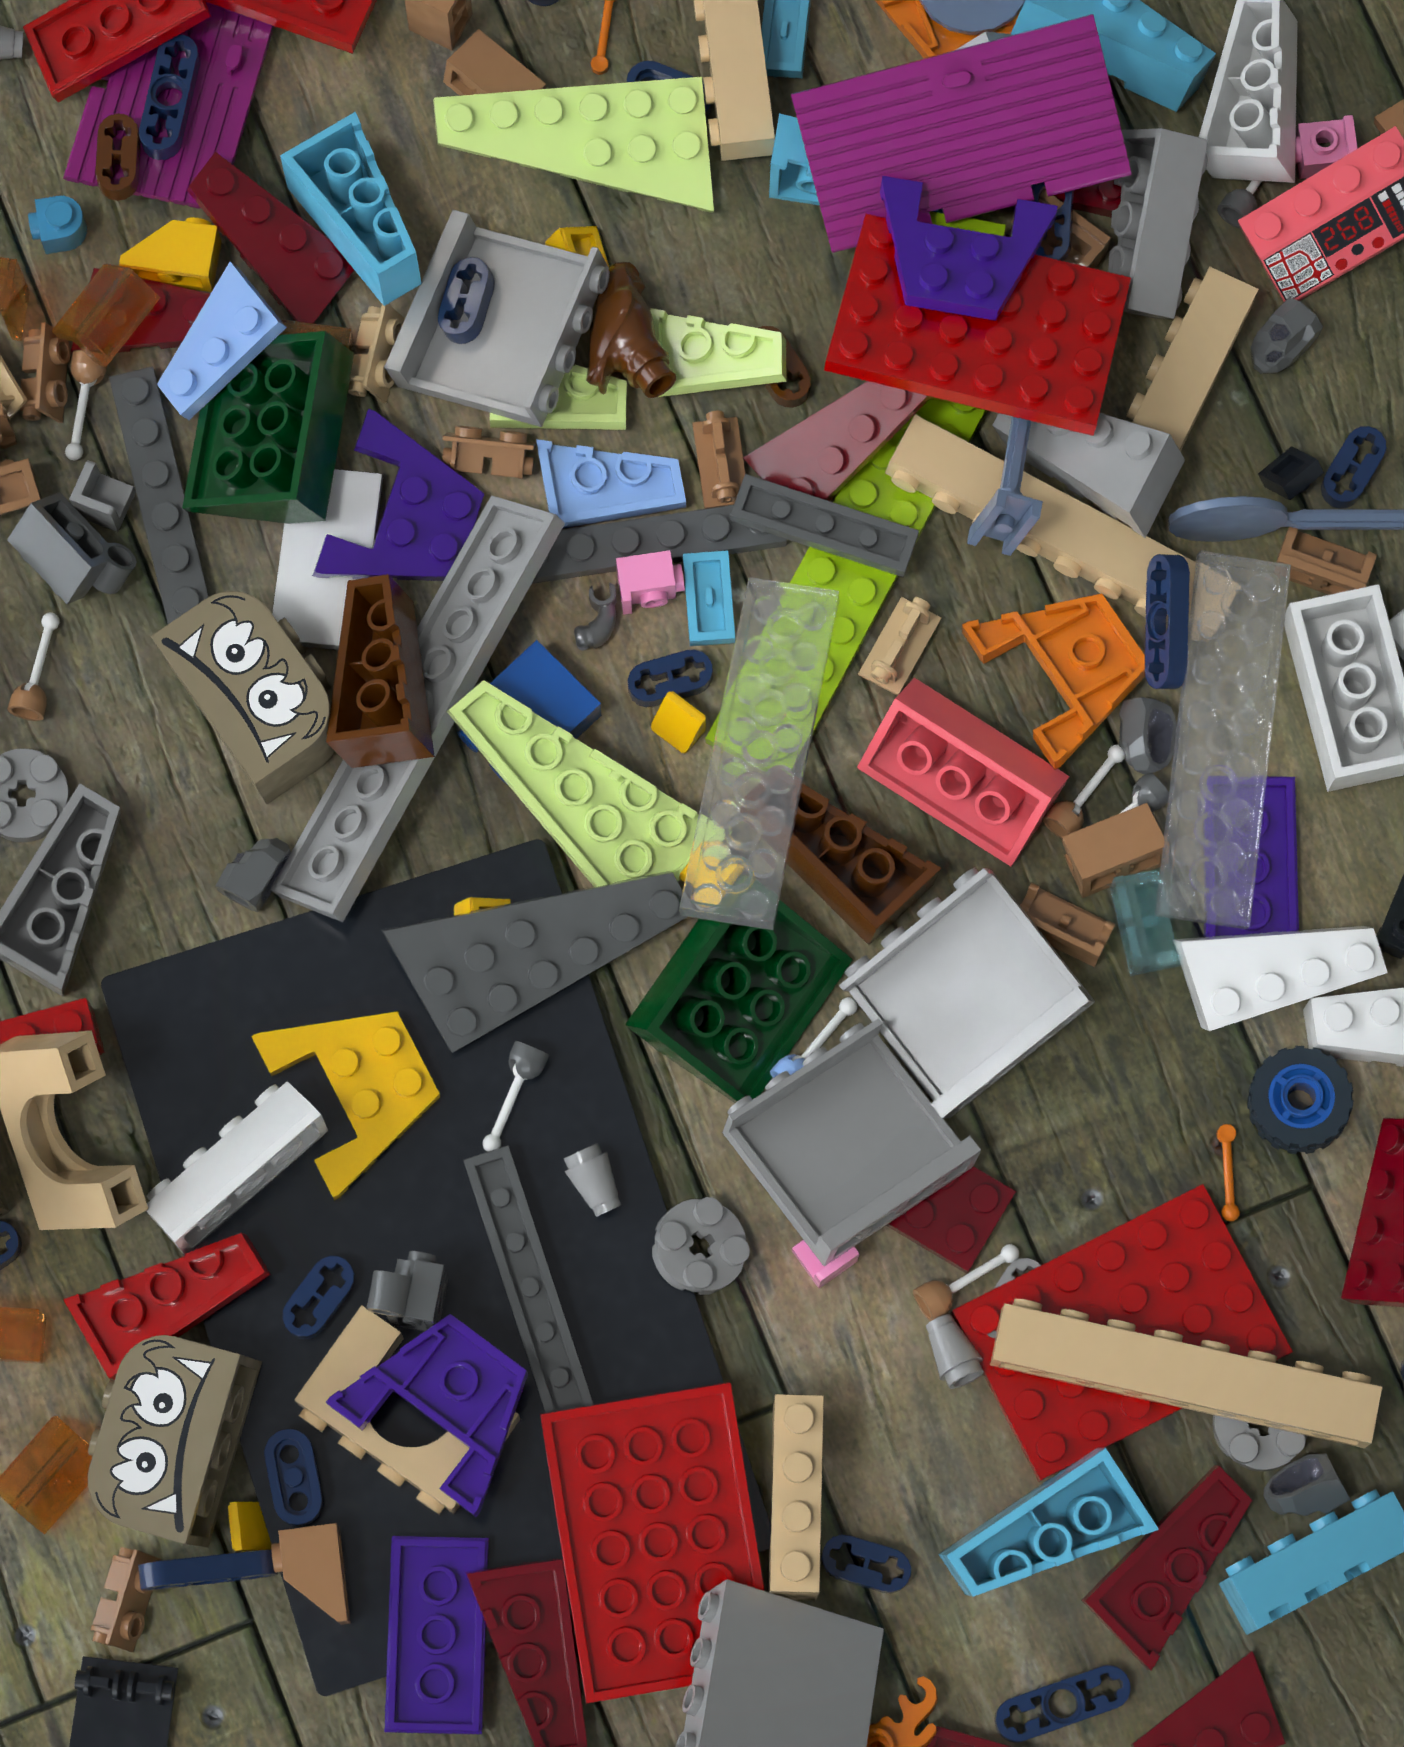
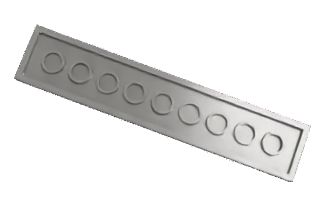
(455, 646)

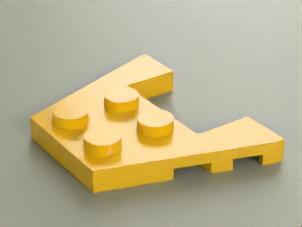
(374, 1077)

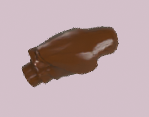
(625, 337)

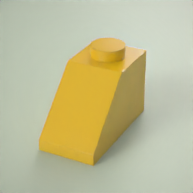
(178, 254)

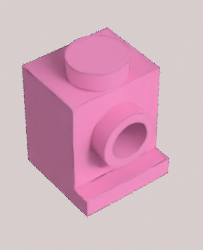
(1314, 158)
(648, 580)

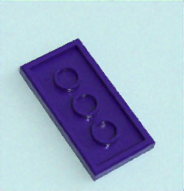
(1276, 872)
(435, 1637)

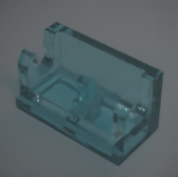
(1144, 936)

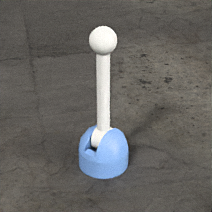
(794, 1062)

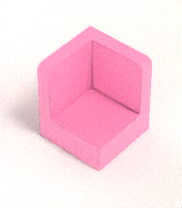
(823, 1274)

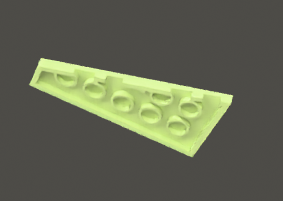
(612, 135)
(588, 803)

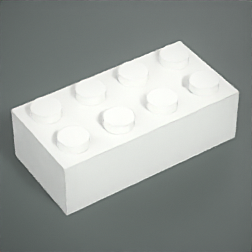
(1350, 685)

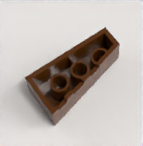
(379, 679)
(854, 867)

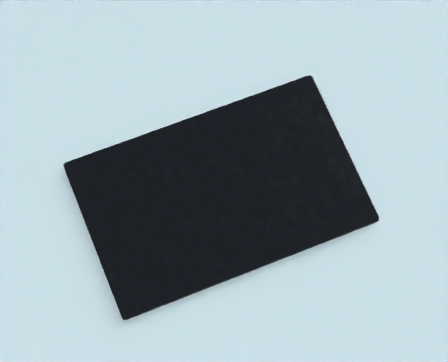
(196, 1068)

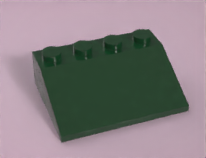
(273, 434)
(739, 999)

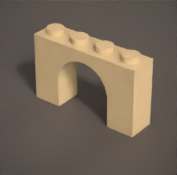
(59, 1183)
(367, 1344)
(796, 1496)

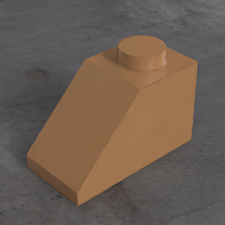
(315, 1566)

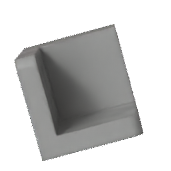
(101, 497)

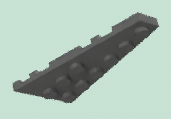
(511, 956)

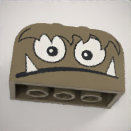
(252, 687)
(170, 1437)

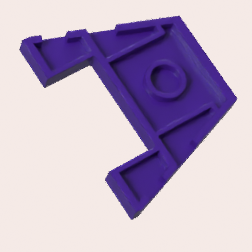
(955, 266)
(423, 519)
(458, 1385)

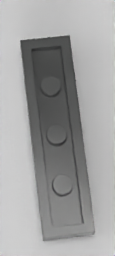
(824, 525)

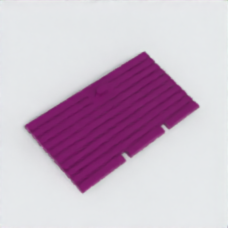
(230, 66)
(967, 126)

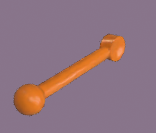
(599, 63)
(1226, 1135)

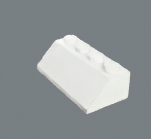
(235, 1167)

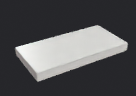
(313, 603)

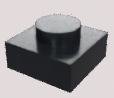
(1291, 473)

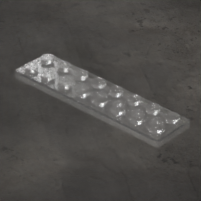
(1223, 740)
(759, 754)

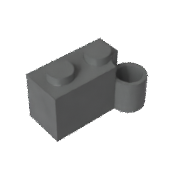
(69, 550)
(412, 1294)

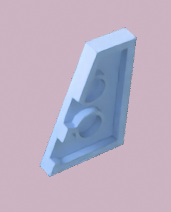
(220, 343)
(606, 486)

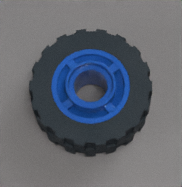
(1304, 1071)

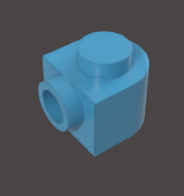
(58, 224)

